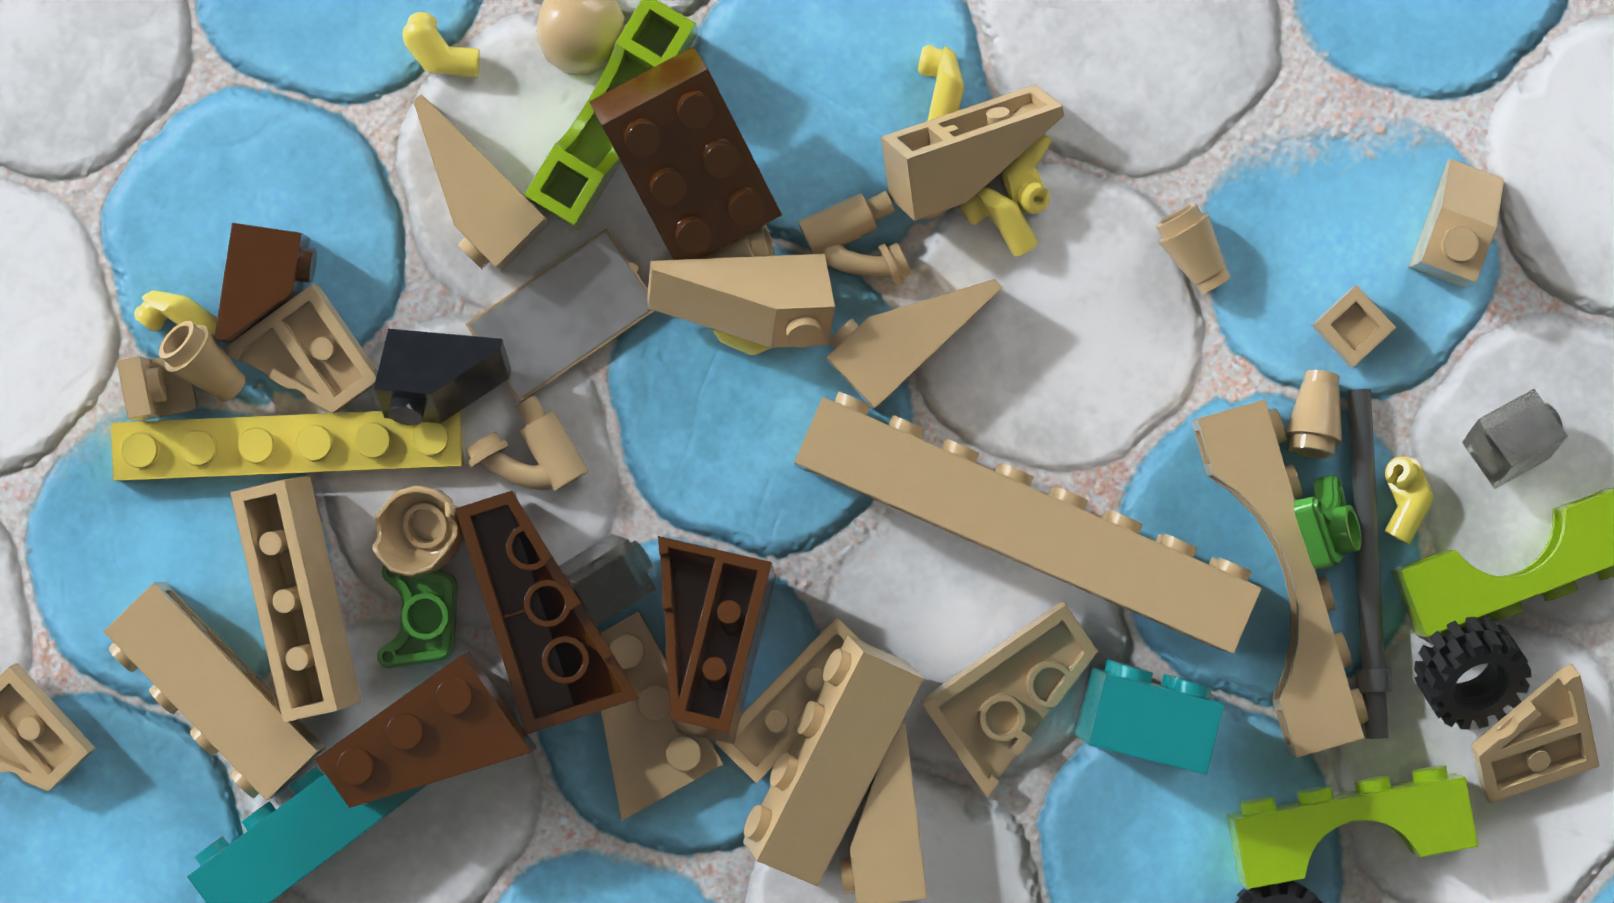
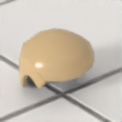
(579, 33)
(417, 531)

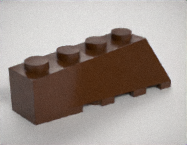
(542, 630)

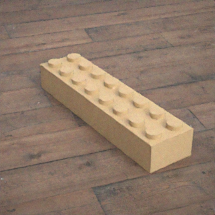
(1027, 525)

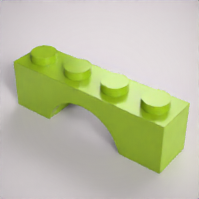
(584, 157)
(1451, 589)
(1277, 840)

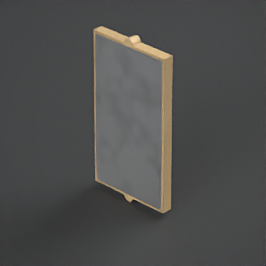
(565, 313)

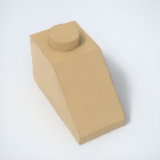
(1459, 225)

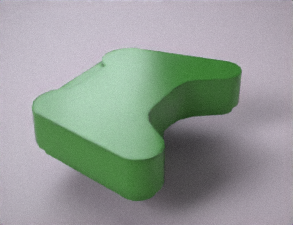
(1327, 523)
(426, 619)

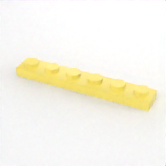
(281, 445)

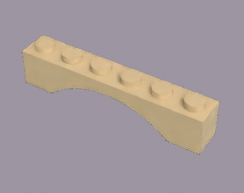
(1313, 691)

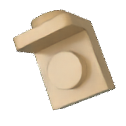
(152, 390)

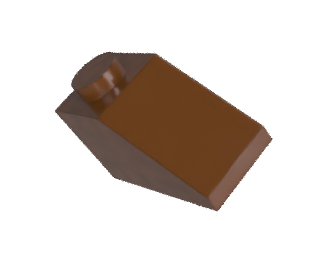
(260, 276)

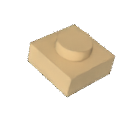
(1353, 326)

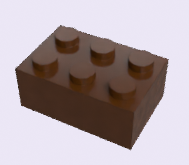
(686, 157)

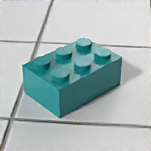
(1149, 720)

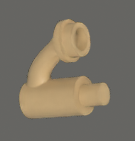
(847, 221)
(550, 444)

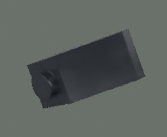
(436, 374)

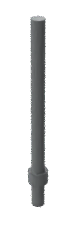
(1373, 677)

